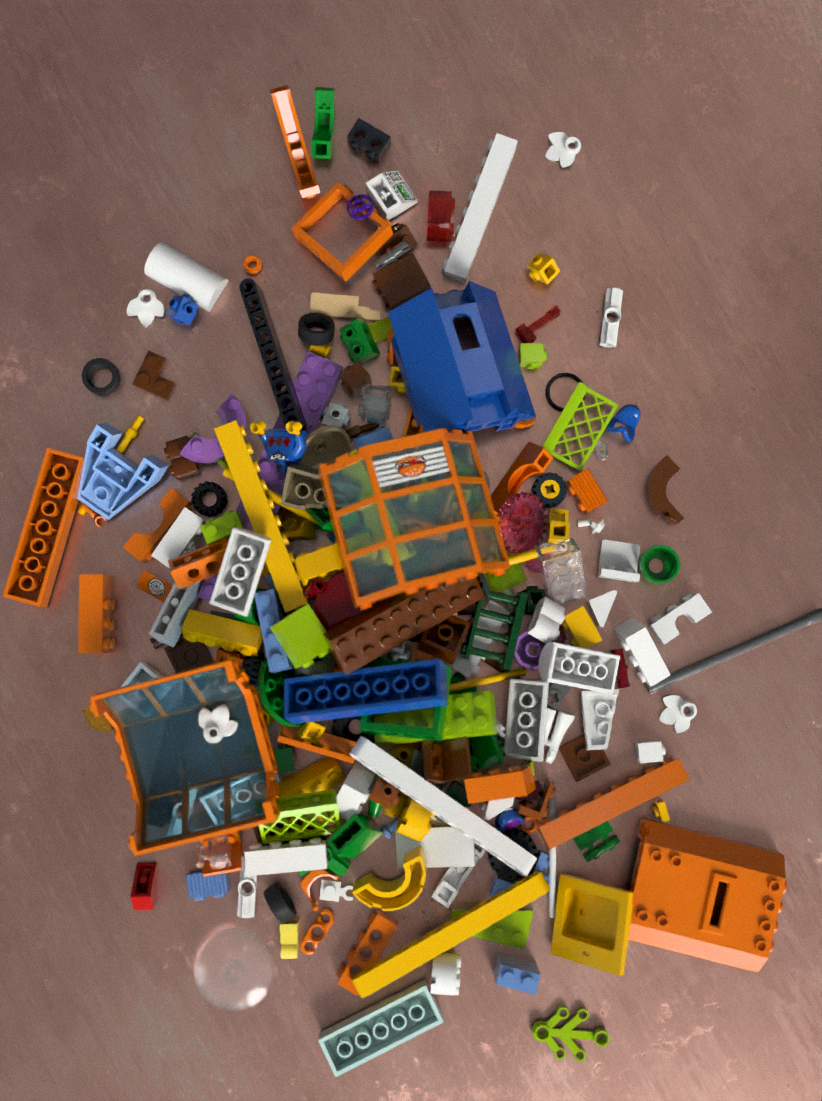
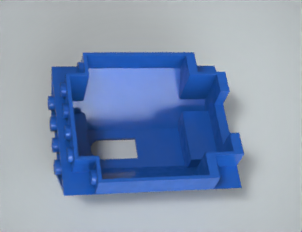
(456, 386)

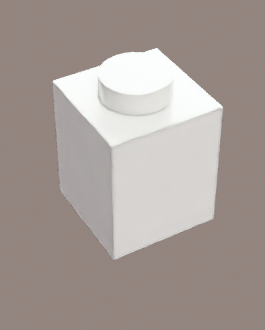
(649, 751)

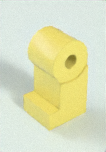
(289, 939)

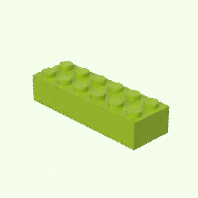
(466, 716)

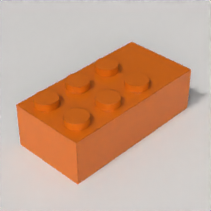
(96, 614)

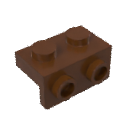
(400, 232)

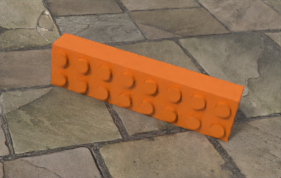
(45, 529)

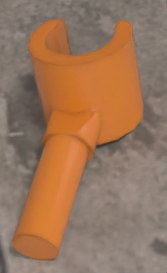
(95, 516)

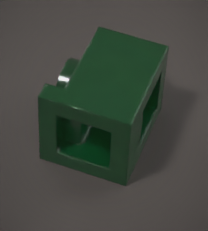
(534, 594)

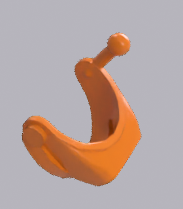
(308, 880)

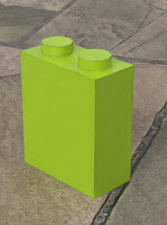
(301, 637)

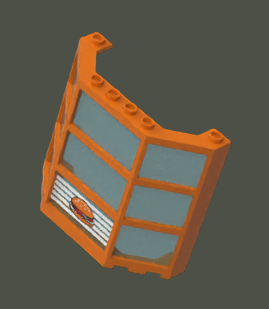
(412, 515)

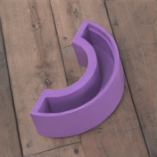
(210, 450)

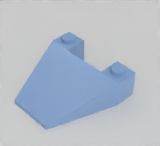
(109, 478)

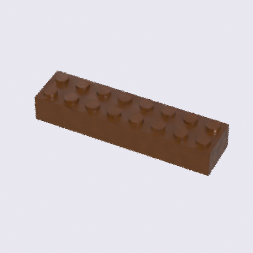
(397, 621)

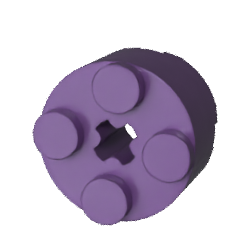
(521, 653)

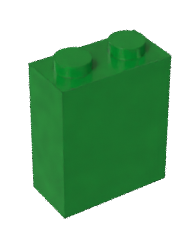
(354, 836)

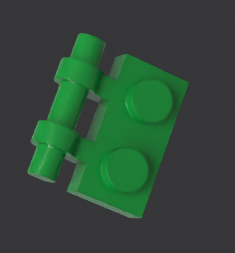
(589, 837)

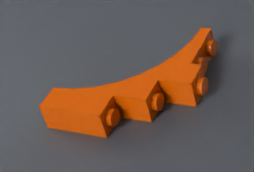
(294, 142)

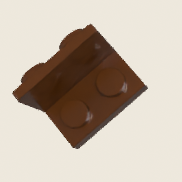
(446, 760)

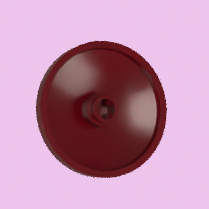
(335, 603)

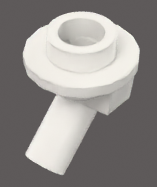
(596, 524)

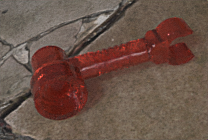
(526, 333)

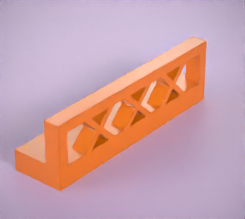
(328, 745)

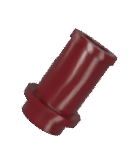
(316, 587)

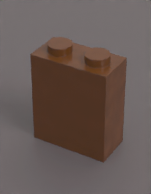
(400, 282)

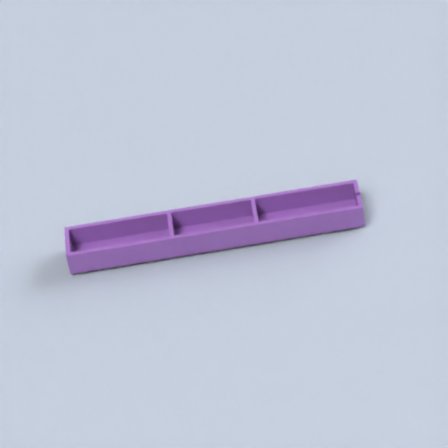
(314, 388)

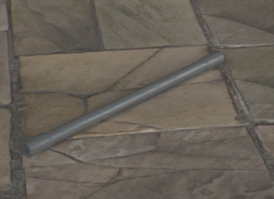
(808, 619)

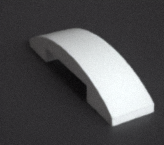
(453, 880)

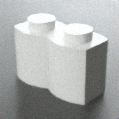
(546, 620)

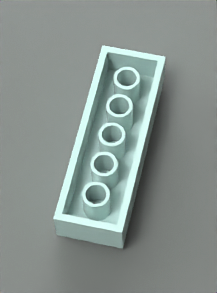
(380, 1027)

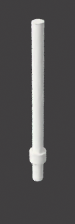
(552, 863)

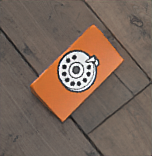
(154, 585)

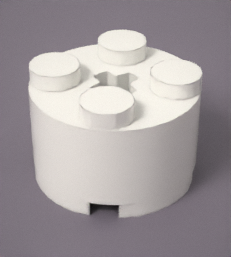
(446, 974)

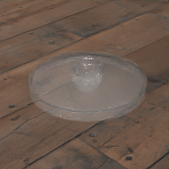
(233, 969)

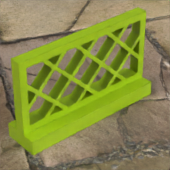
(564, 419)
(298, 806)

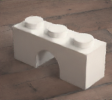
(664, 626)

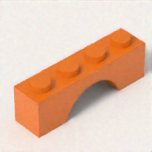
(530, 461)
(143, 545)

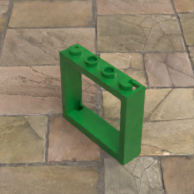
(406, 731)

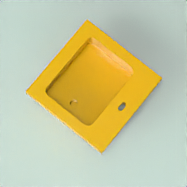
(593, 921)

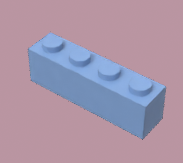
(269, 614)

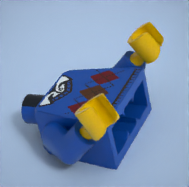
(282, 444)

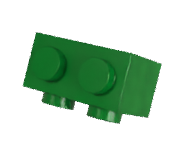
(359, 341)

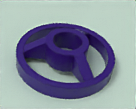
(359, 201)

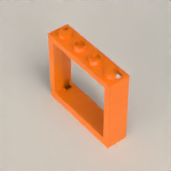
(362, 254)

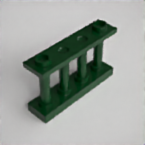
(508, 639)

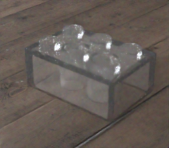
(562, 571)

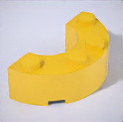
(395, 893)

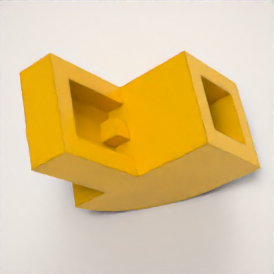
(558, 525)

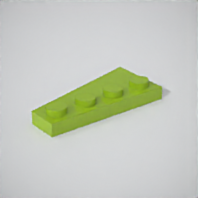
(509, 931)

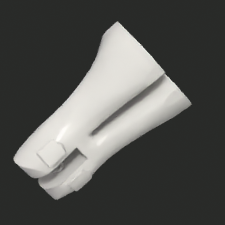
(563, 722)

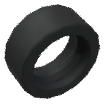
(312, 337)
(93, 364)
(280, 902)

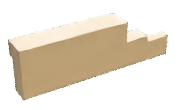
(341, 306)

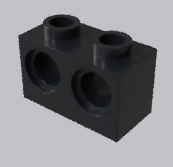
(371, 137)

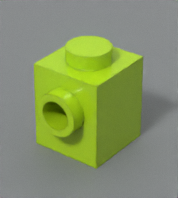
(532, 355)

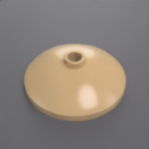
(325, 445)

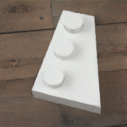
(597, 717)

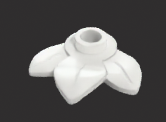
(560, 149)
(145, 310)
(674, 713)
(216, 720)

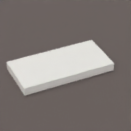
(442, 846)

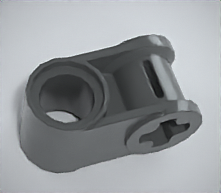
(559, 691)

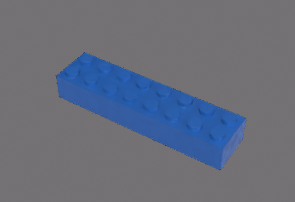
(366, 691)

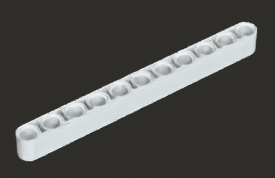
(443, 806)

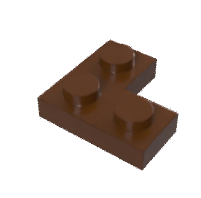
(149, 379)

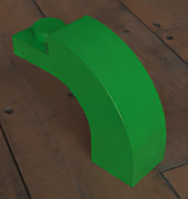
(324, 123)

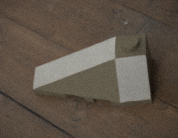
(303, 488)

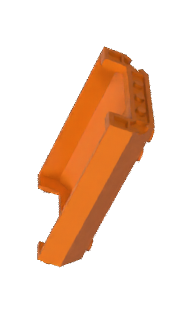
(677, 891)

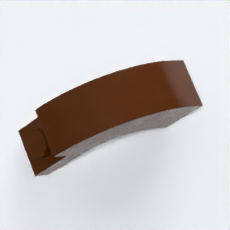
(656, 490)

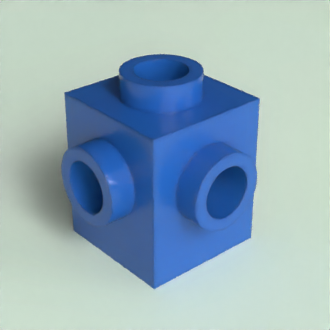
(182, 309)

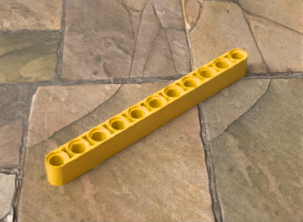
(450, 934)

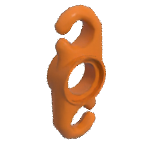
(325, 926)

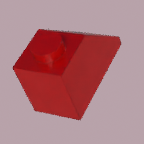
(144, 886)

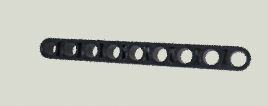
(268, 347)

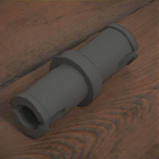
(392, 254)

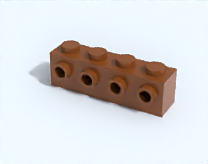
(383, 791)

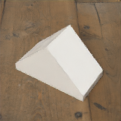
(601, 606)

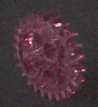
(522, 522)

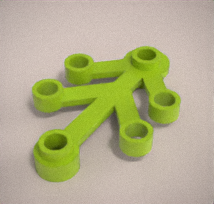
(567, 1034)

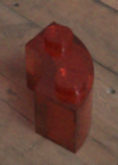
(439, 216)

